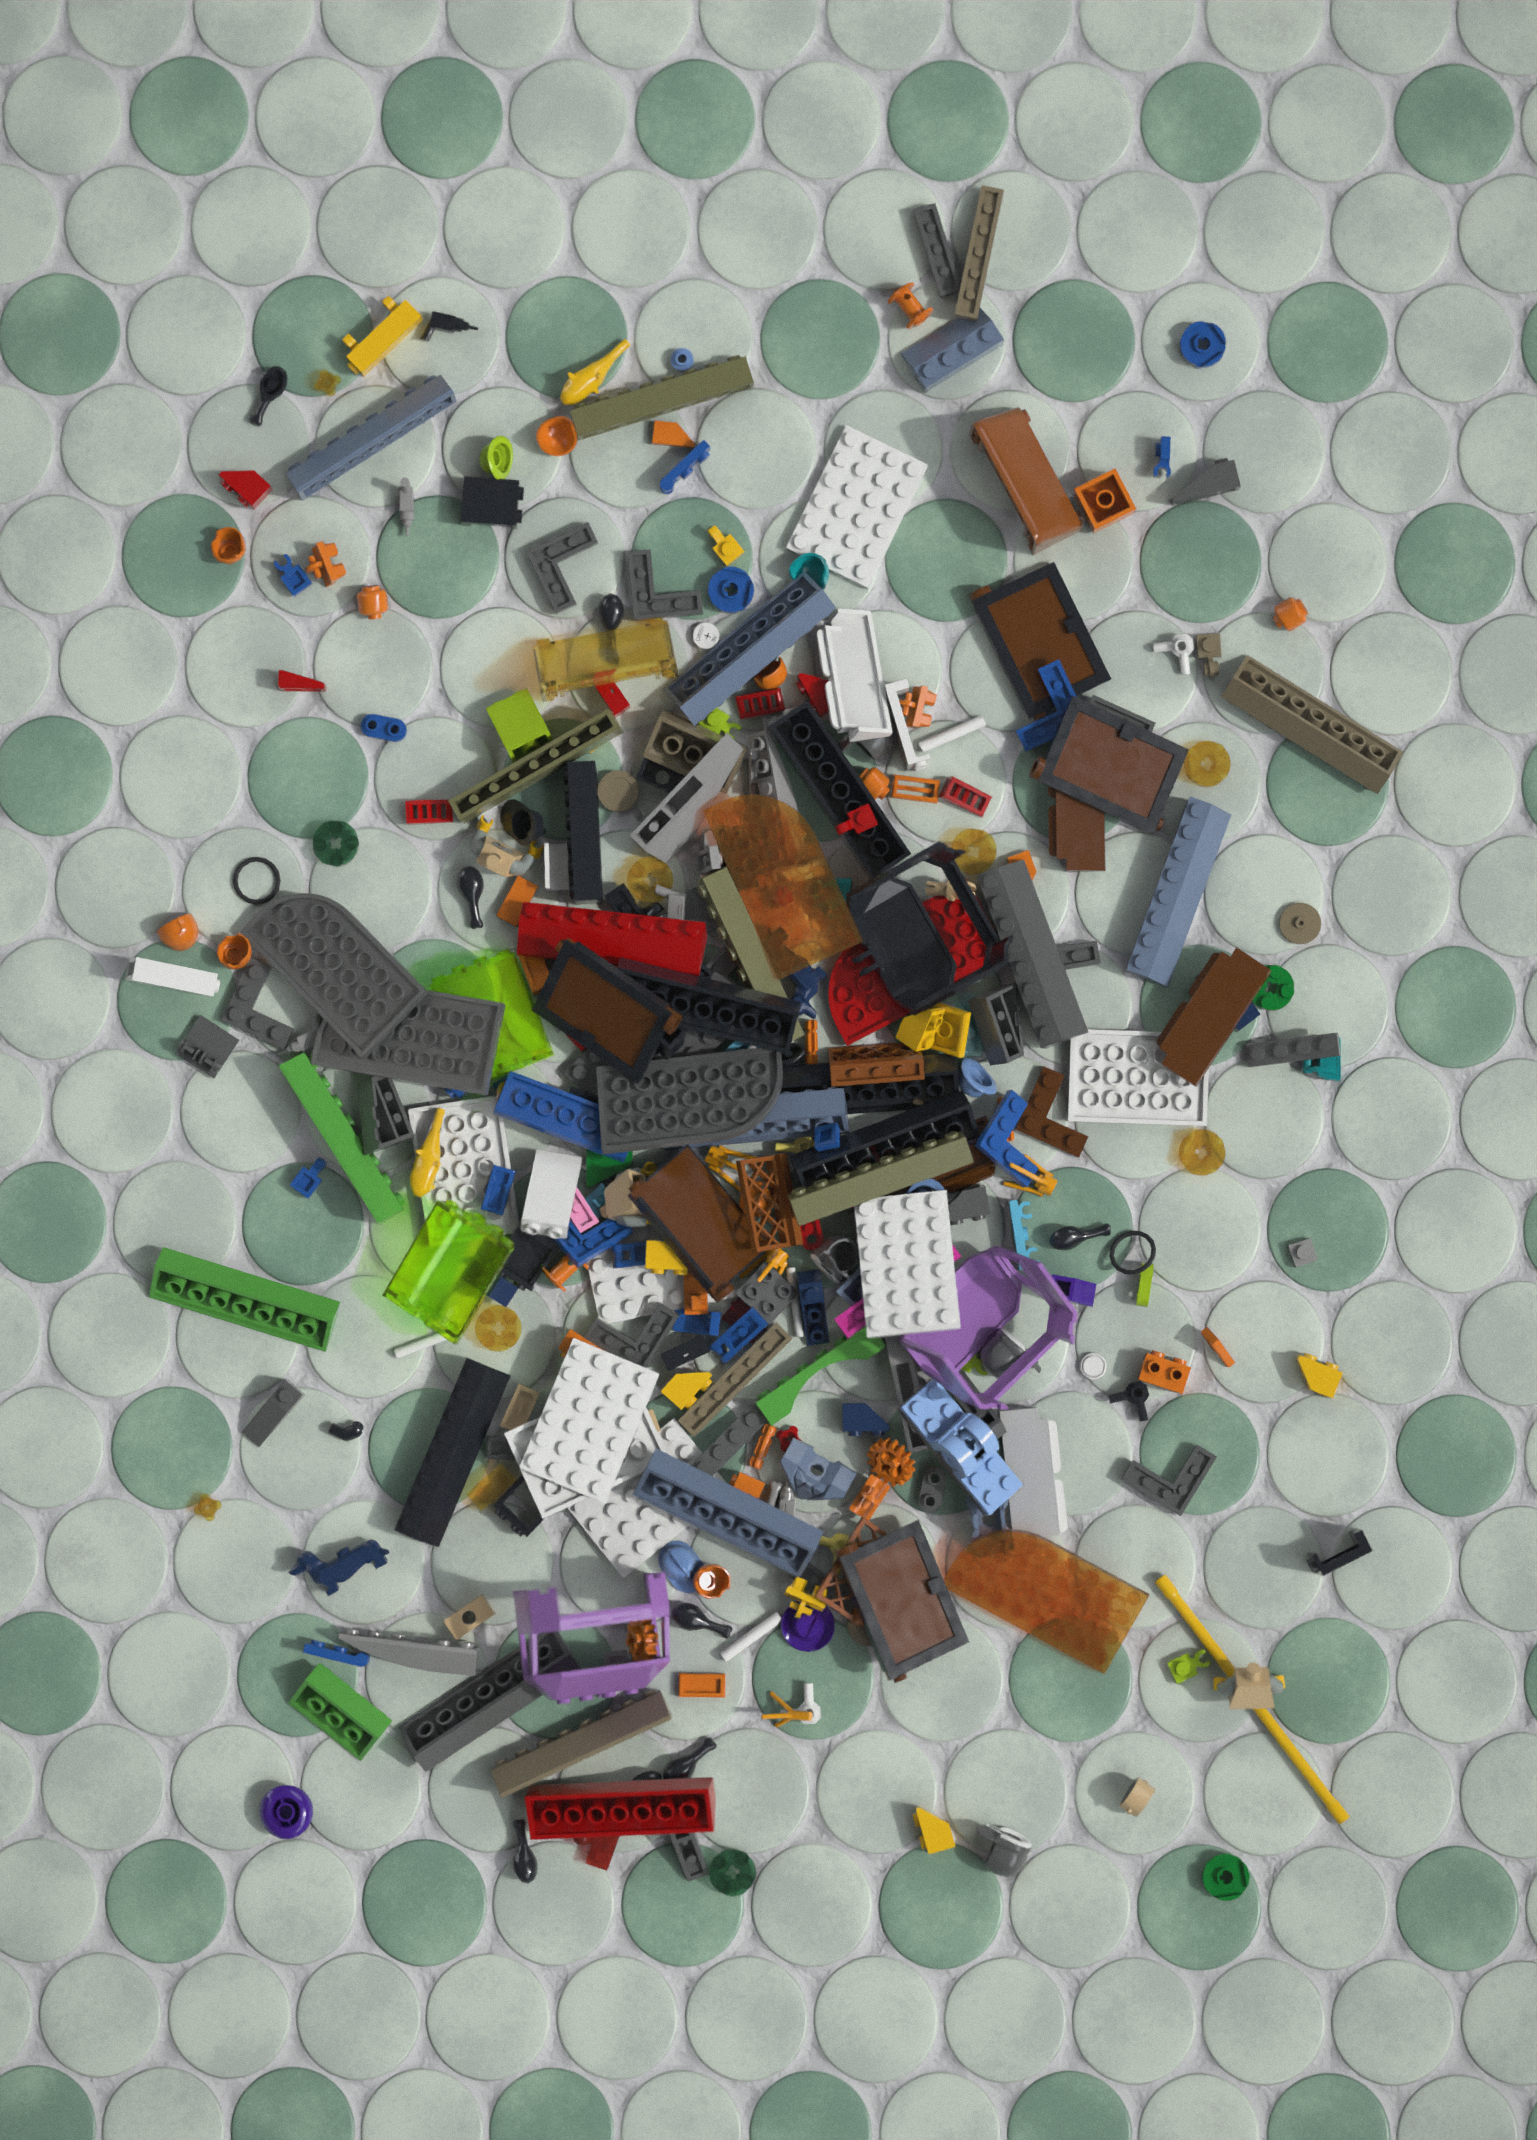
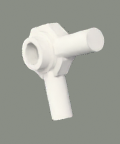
(1181, 646)
(808, 1705)

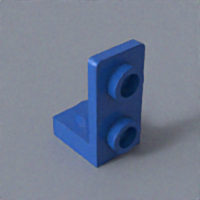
(699, 1324)

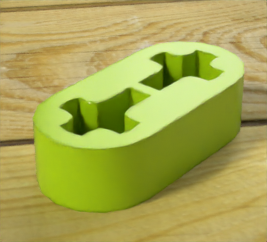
(1144, 1286)

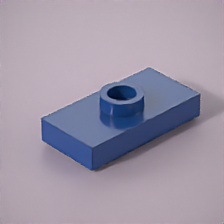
(498, 1190)

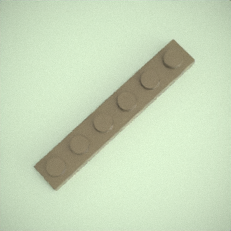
(979, 253)
(735, 1379)

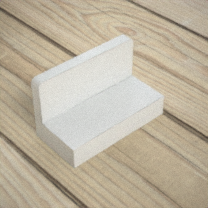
(556, 867)

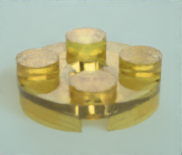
(1198, 773)
(987, 852)
(639, 872)
(1190, 1158)
(489, 1338)

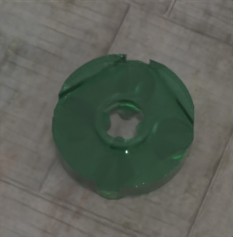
(322, 844)
(724, 1882)

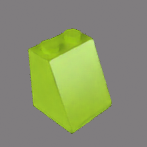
(519, 724)

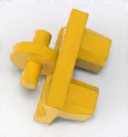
(795, 1592)

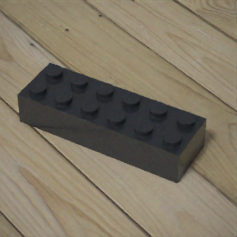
(585, 832)

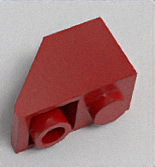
(247, 484)
(815, 690)

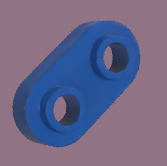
(383, 728)

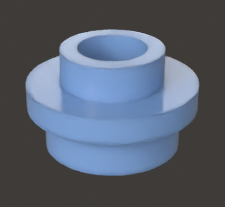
(682, 366)

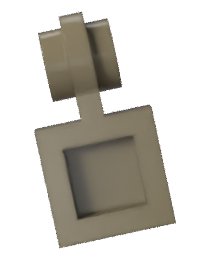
(1209, 647)

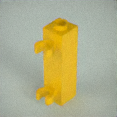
(383, 338)

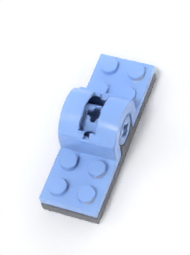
(961, 1445)

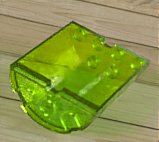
(501, 980)
(449, 1269)

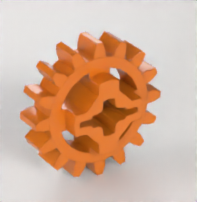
(891, 1461)
(642, 1640)

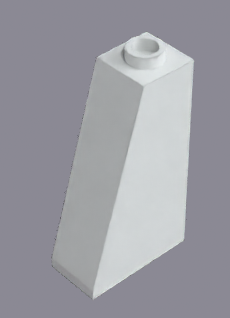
(172, 977)

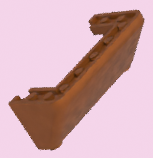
(1027, 478)

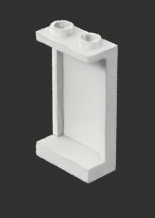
(892, 692)
(551, 1194)

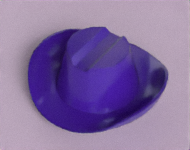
(808, 1632)
(286, 1811)

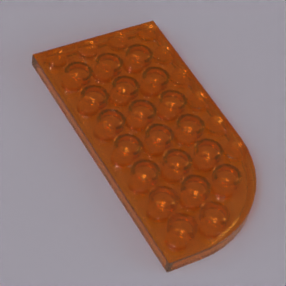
(783, 881)
(1048, 1593)

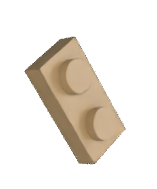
(520, 1407)

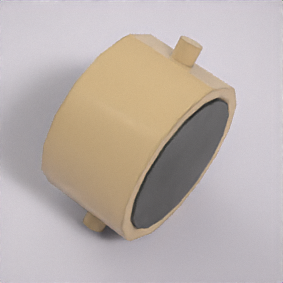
(1137, 1797)

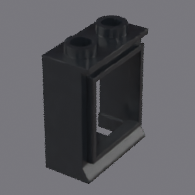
(505, 1513)

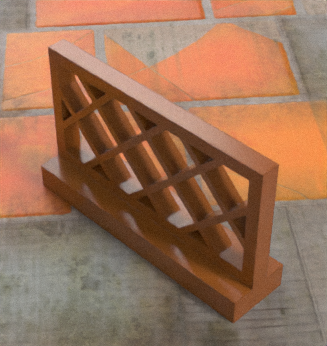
(874, 1070)
(780, 1186)
(854, 1616)

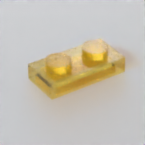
(491, 1487)

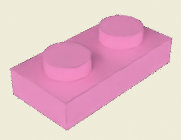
(582, 1215)

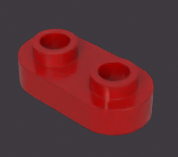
(812, 1228)

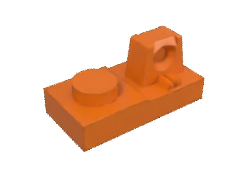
(694, 1296)

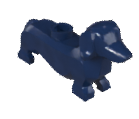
(806, 987)
(341, 1567)

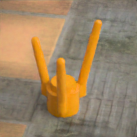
(718, 1157)
(1044, 1183)
(776, 1259)

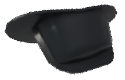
(521, 822)

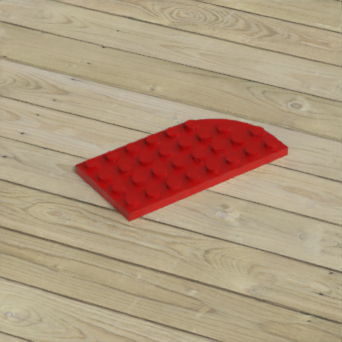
(863, 1004)

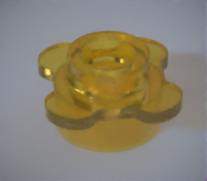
(321, 384)
(214, 1506)

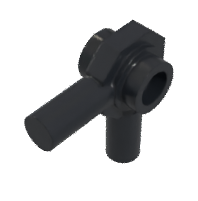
(1136, 1394)

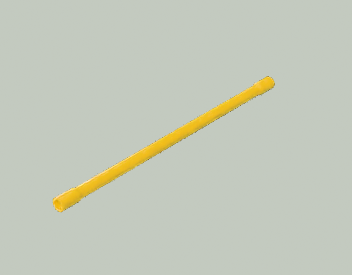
(1270, 1723)

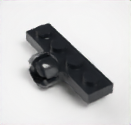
(623, 902)

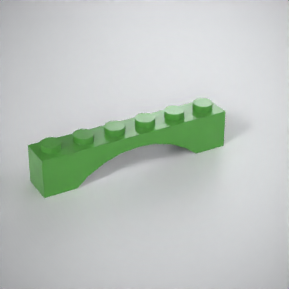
(780, 1401)

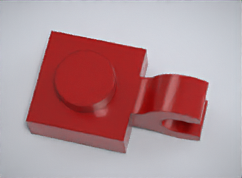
(859, 820)

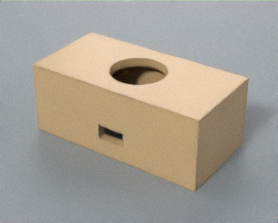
(482, 1610)

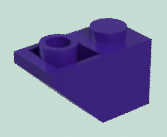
(1076, 1290)

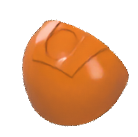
(557, 436)
(179, 933)

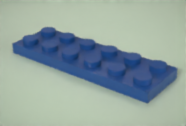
(552, 1112)

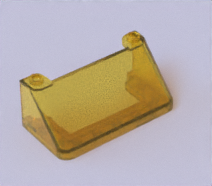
(604, 658)

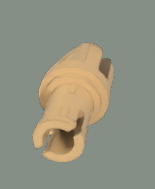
(944, 889)

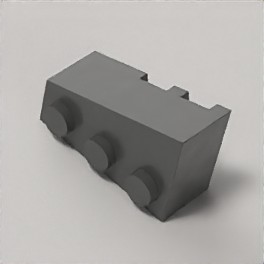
(997, 1023)
(382, 1115)

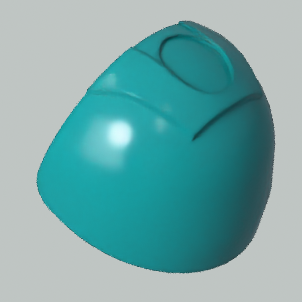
(812, 565)

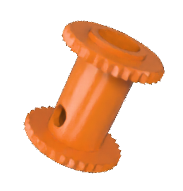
(910, 305)
(561, 1272)

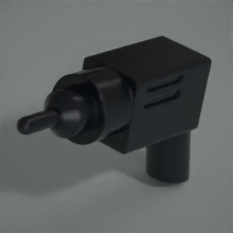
(444, 323)

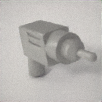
(406, 503)
(676, 902)
(306, 1041)
(787, 1502)

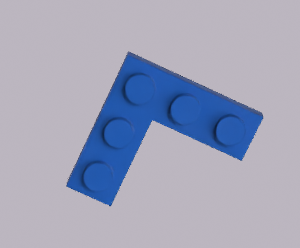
(1060, 692)
(994, 1138)
(585, 1247)

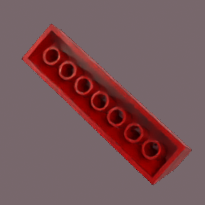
(613, 935)
(621, 1808)

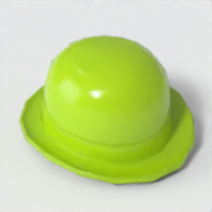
(497, 457)

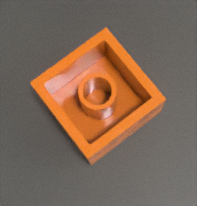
(1104, 501)

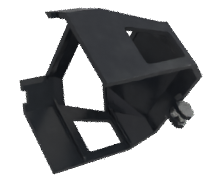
(904, 940)

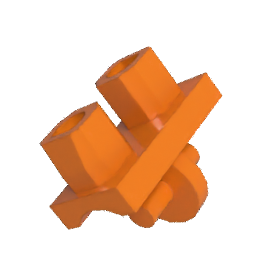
(322, 566)
(914, 705)
(869, 1497)

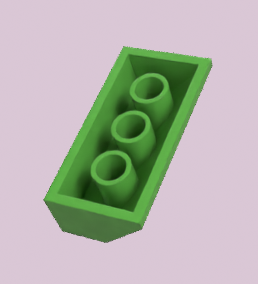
(340, 1711)

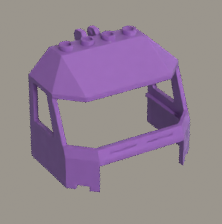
(987, 1301)
(540, 1614)

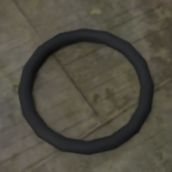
(244, 863)
(1138, 1270)

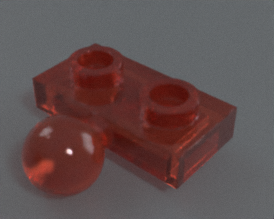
(600, 1850)

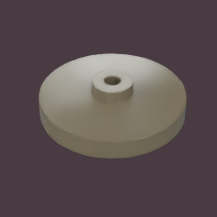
(618, 791)
(1300, 923)

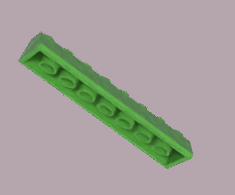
(342, 1138)
(244, 1299)

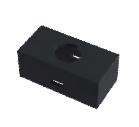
(648, 773)
(675, 1358)

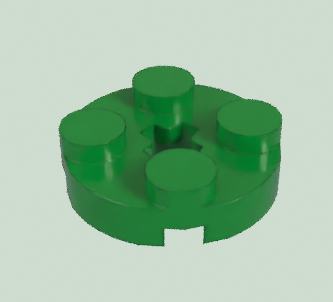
(1284, 990)
(1215, 1868)

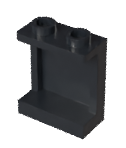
(491, 502)
(528, 1258)
(1360, 1548)

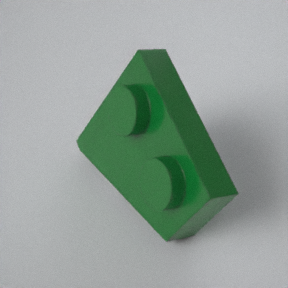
(602, 1167)

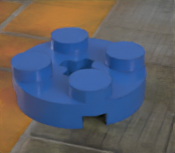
(1199, 357)
(741, 582)

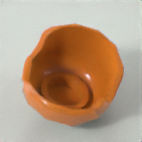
(228, 545)
(772, 675)
(234, 951)
(711, 1581)

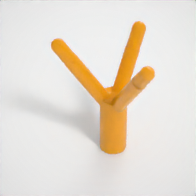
(791, 1715)

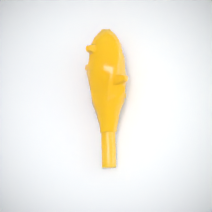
(590, 377)
(427, 1159)

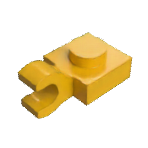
(726, 548)

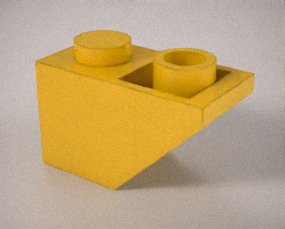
(919, 1029)
(661, 1257)
(1319, 1377)
(684, 1387)
(935, 1830)

